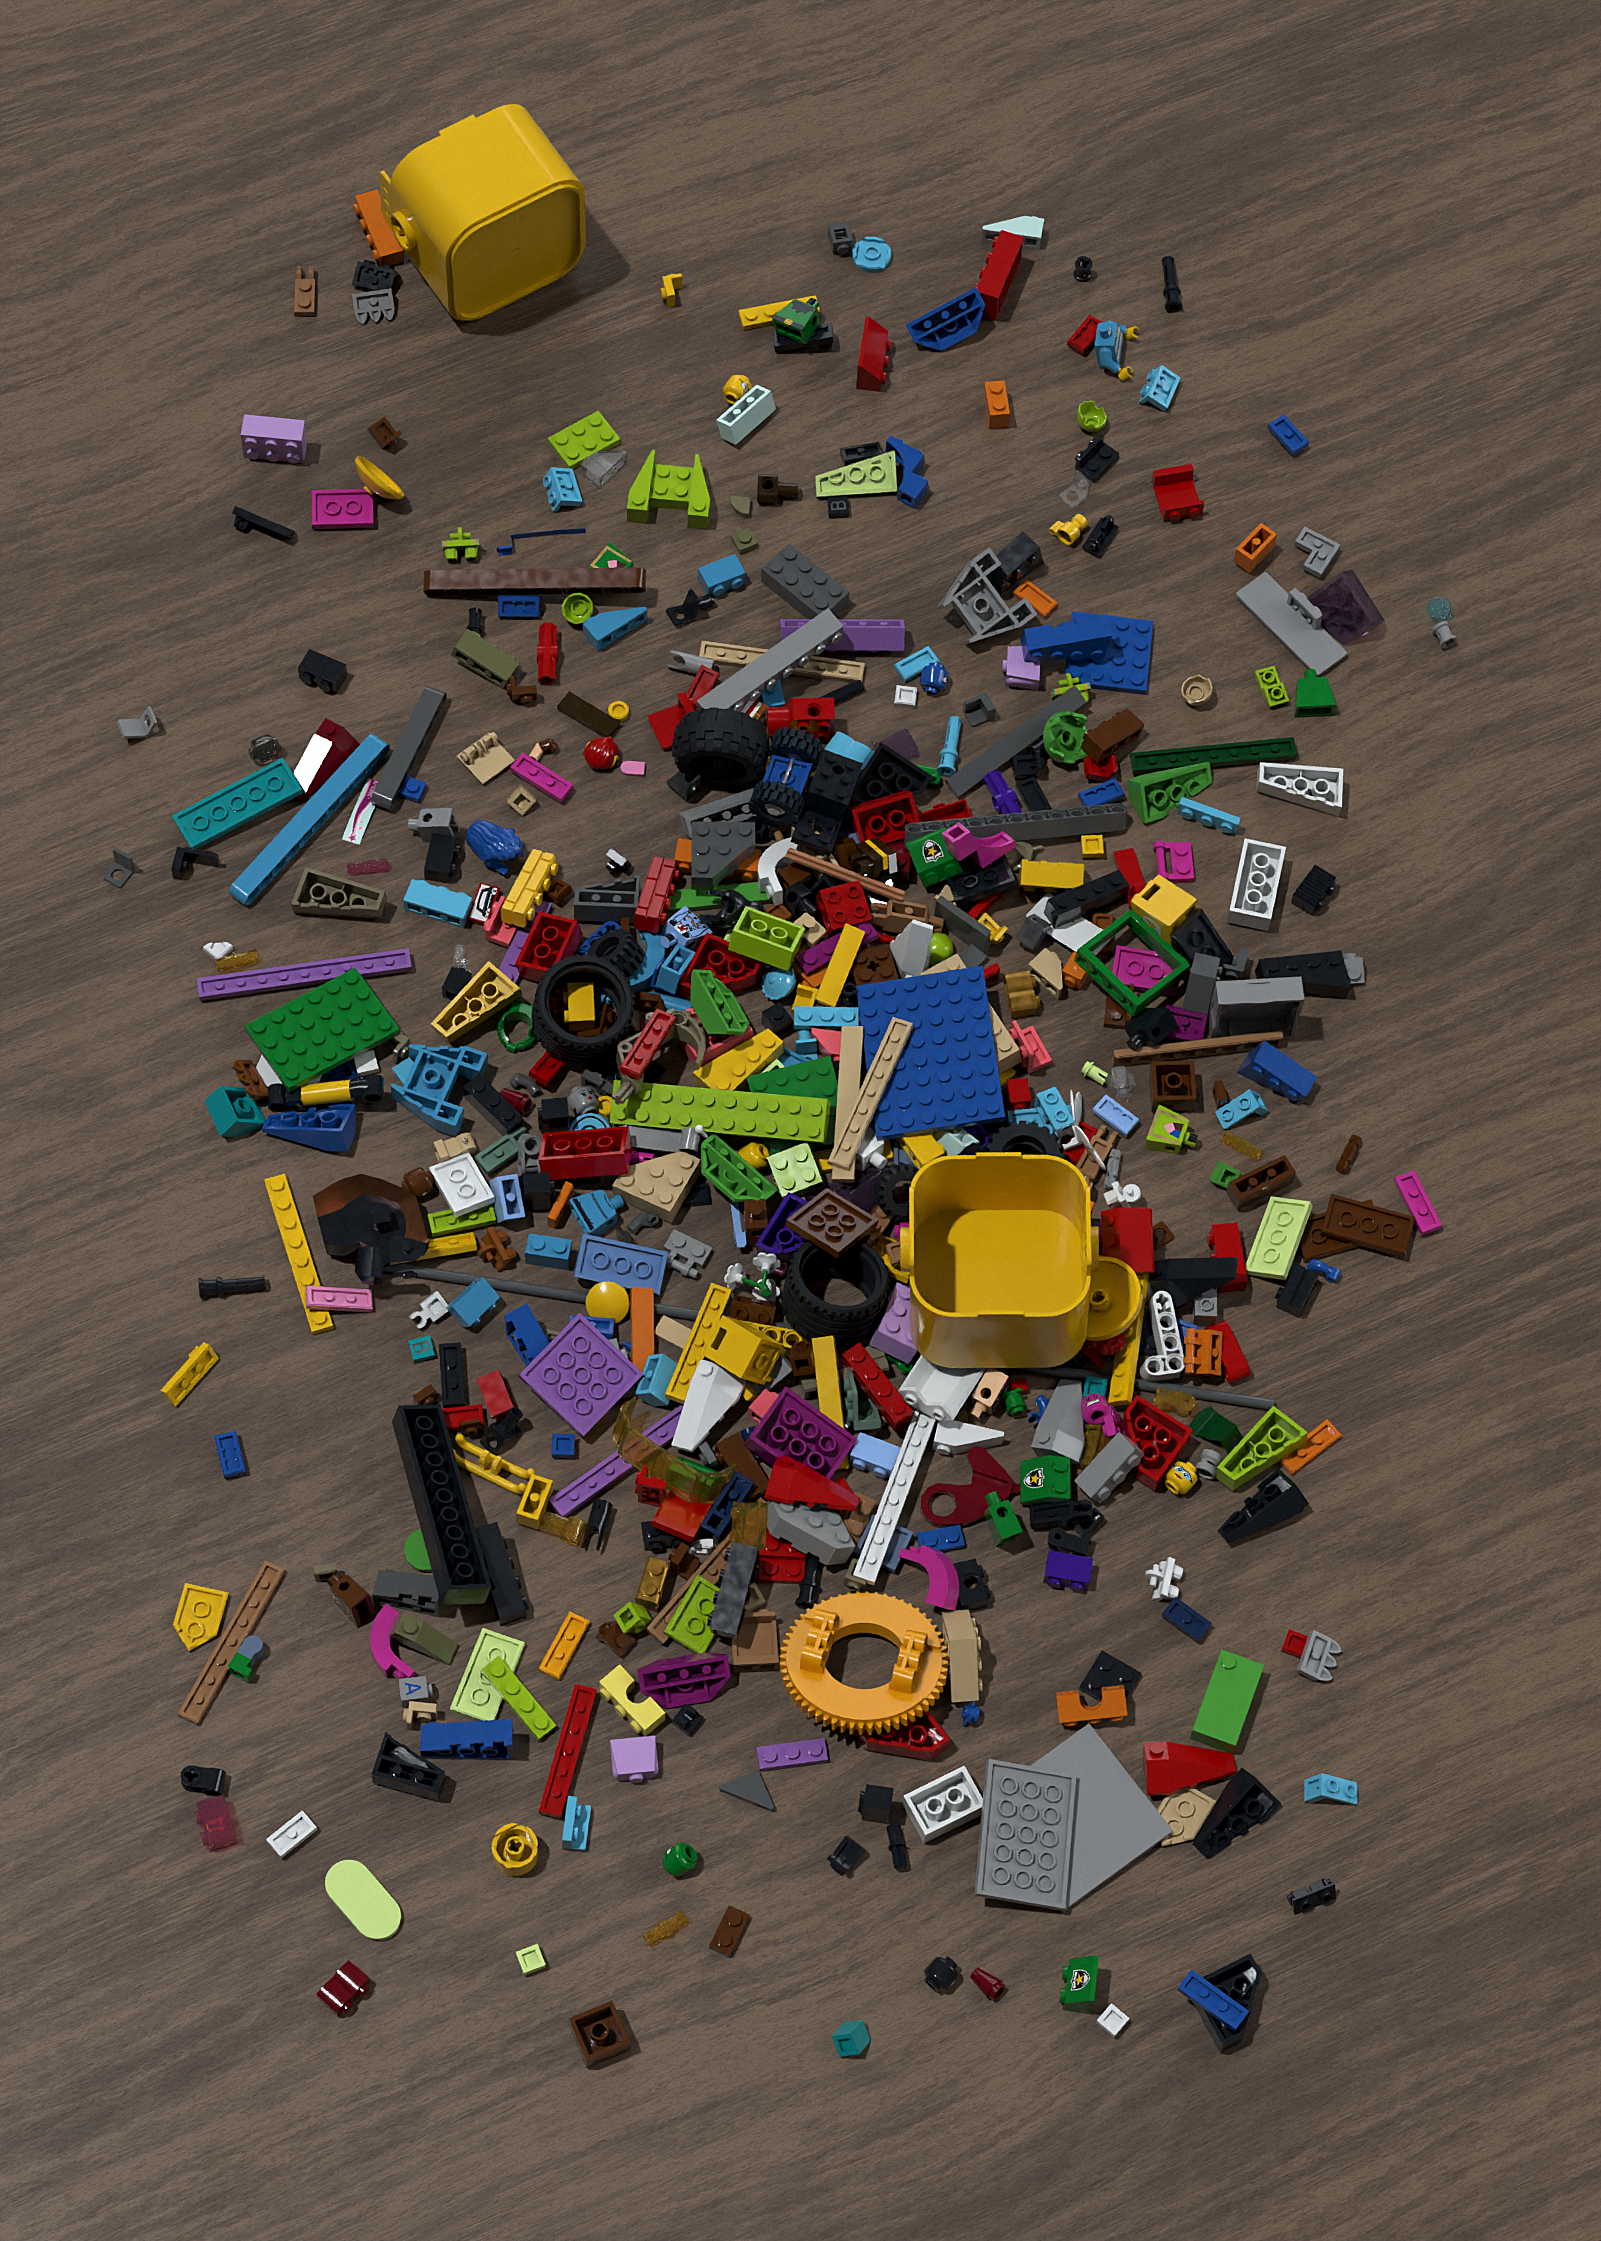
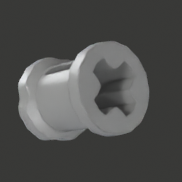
(1444, 634)

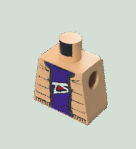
(992, 1386)

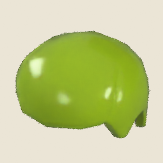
(1090, 417)
(577, 608)
(941, 948)

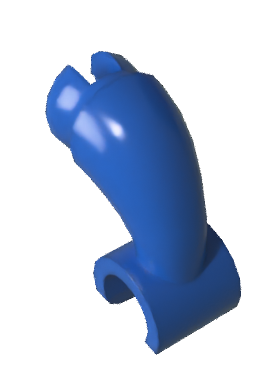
(1318, 1266)
(1042, 1402)

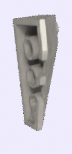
(1062, 1424)

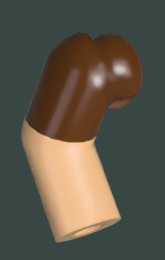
(542, 746)

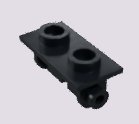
(1100, 535)
(1321, 1893)

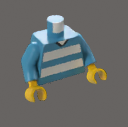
(1109, 347)

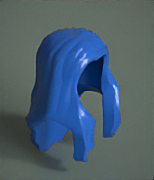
(493, 842)

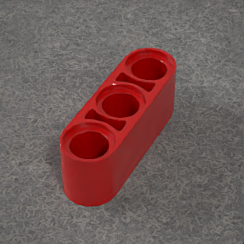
(1232, 1360)

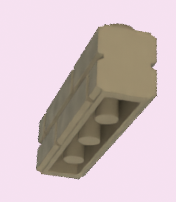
(809, 1384)

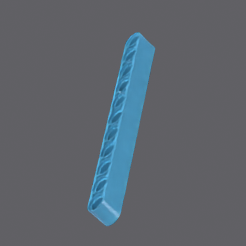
(309, 819)

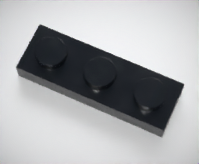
(451, 1375)

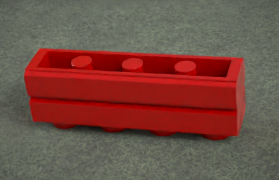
(655, 895)
(877, 1386)

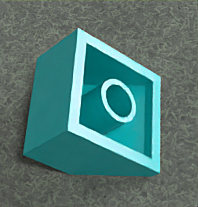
(234, 1111)

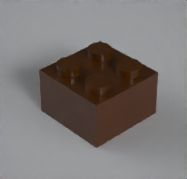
(1172, 1085)
(599, 2034)

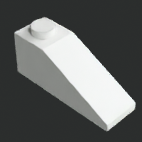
(960, 1437)

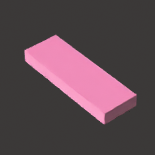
(338, 1299)

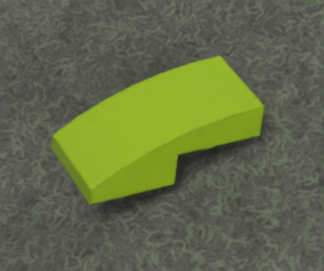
(1270, 686)

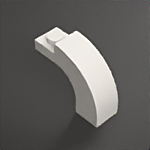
(769, 864)

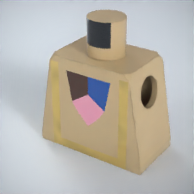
(813, 933)

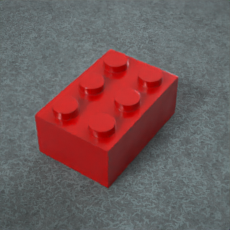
(546, 944)

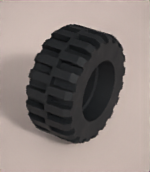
(1025, 1138)

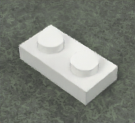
(291, 1834)

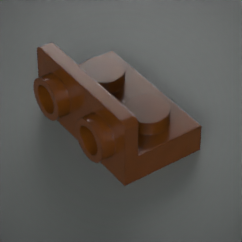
(1115, 1015)
(753, 1310)

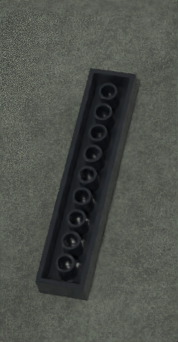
(441, 1505)

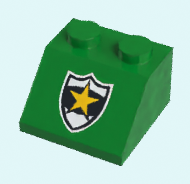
(932, 858)
(1045, 1480)
(1080, 1984)

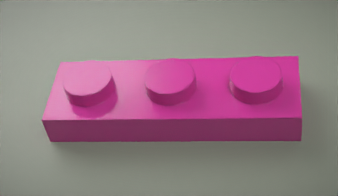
(541, 777)
(1417, 1203)

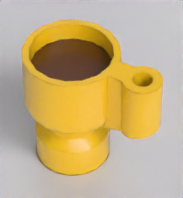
(1069, 531)

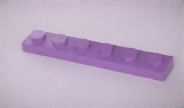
(508, 964)

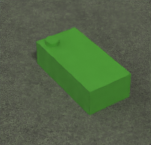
(1226, 1701)

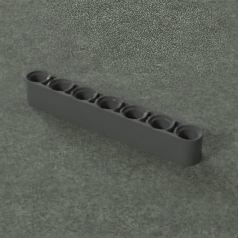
(408, 747)

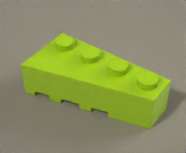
(1261, 1448)

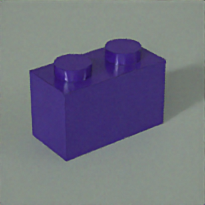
(1068, 1571)

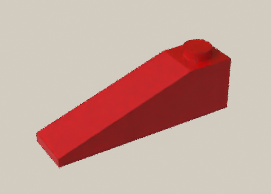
(797, 1482)
(1176, 1766)

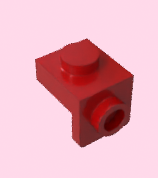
(1102, 771)

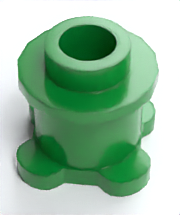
(1014, 1402)

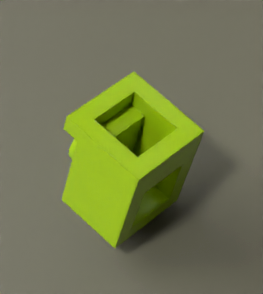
(636, 1621)

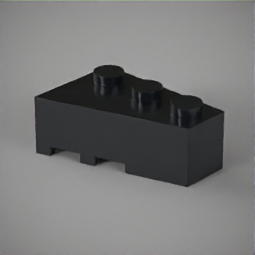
(406, 1771)

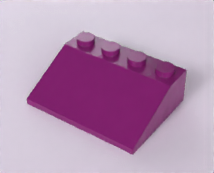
(800, 1432)

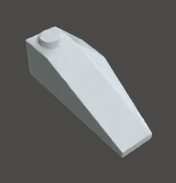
(912, 949)
(708, 1398)

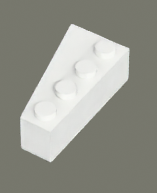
(1304, 785)

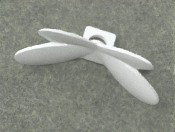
(1080, 1137)

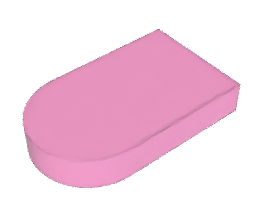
(633, 768)

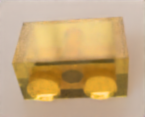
(749, 1523)

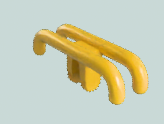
(490, 1466)

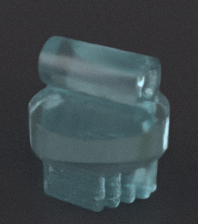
(1439, 608)

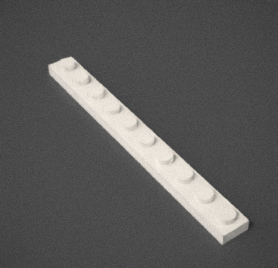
(894, 1497)

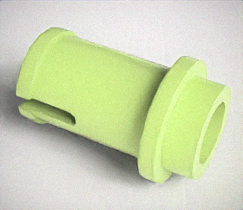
(1094, 1072)

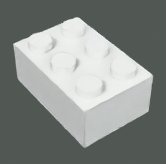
(943, 1804)

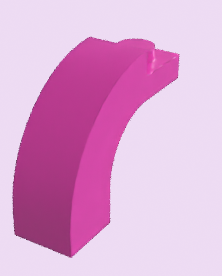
(942, 1574)
(381, 1646)

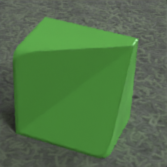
(1224, 1174)

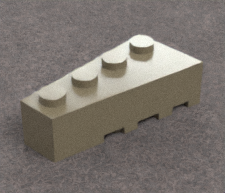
(335, 896)

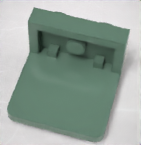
(859, 1411)

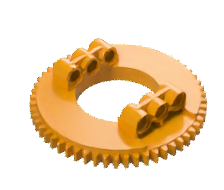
(915, 1677)

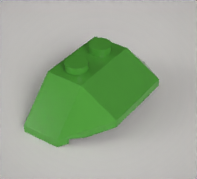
(716, 1005)
(733, 1173)

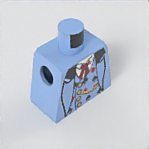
(684, 929)

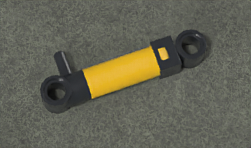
(368, 1088)

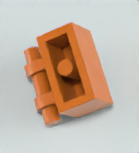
(1203, 1352)

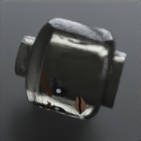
(264, 749)

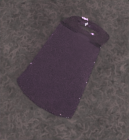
(902, 743)

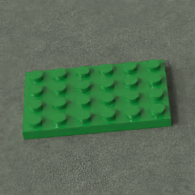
(322, 1029)

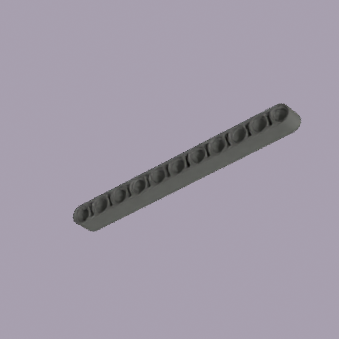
(1034, 823)

